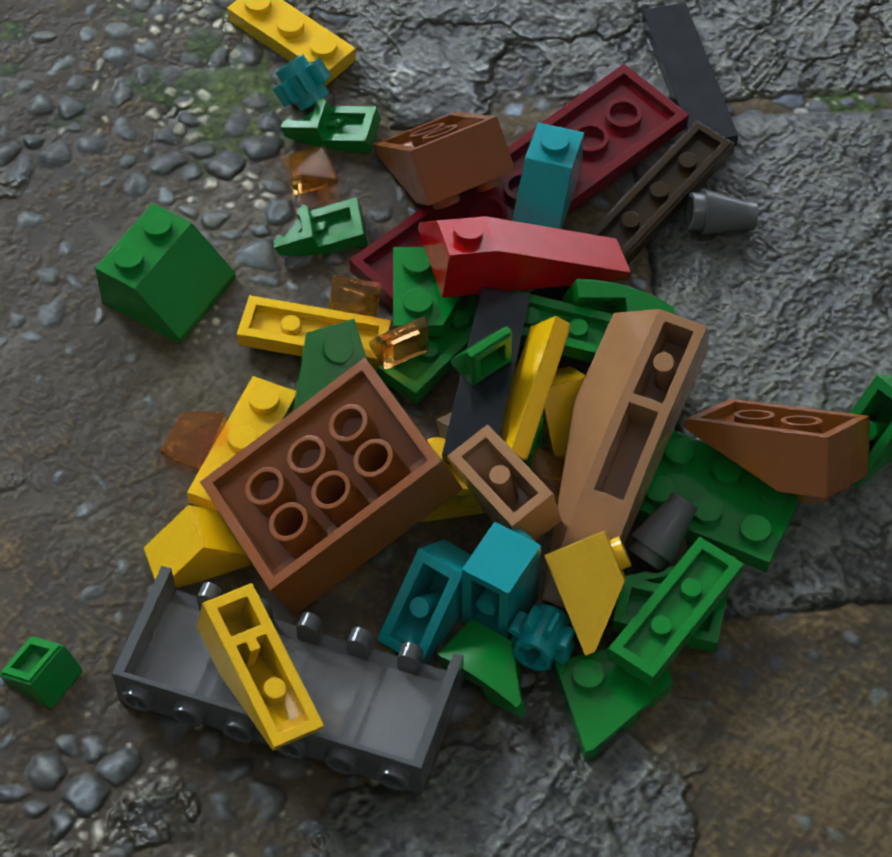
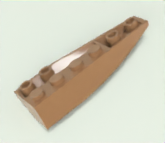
(624, 424)

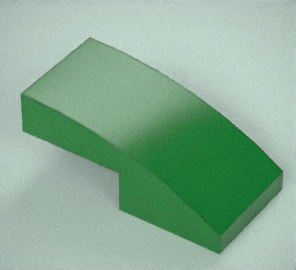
(612, 297)

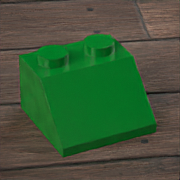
(163, 274)

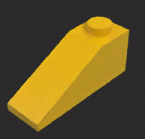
(257, 666)

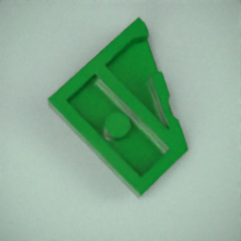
(604, 698)

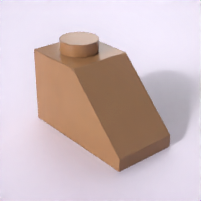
(505, 484)

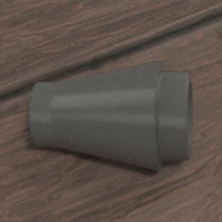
(718, 213)
(663, 532)

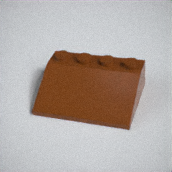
(329, 486)

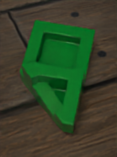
(336, 127)
(324, 230)
(488, 664)

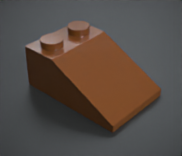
(448, 157)
(789, 446)

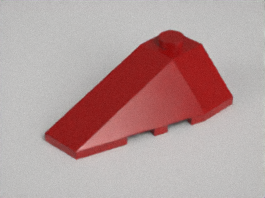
(515, 255)

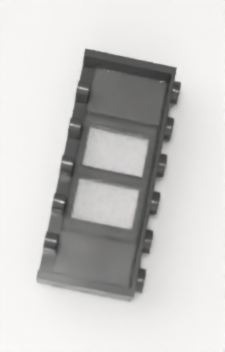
(376, 708)

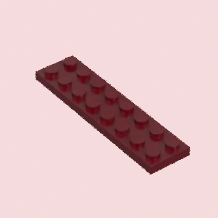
(621, 126)

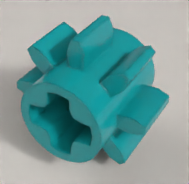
(301, 82)
(542, 637)

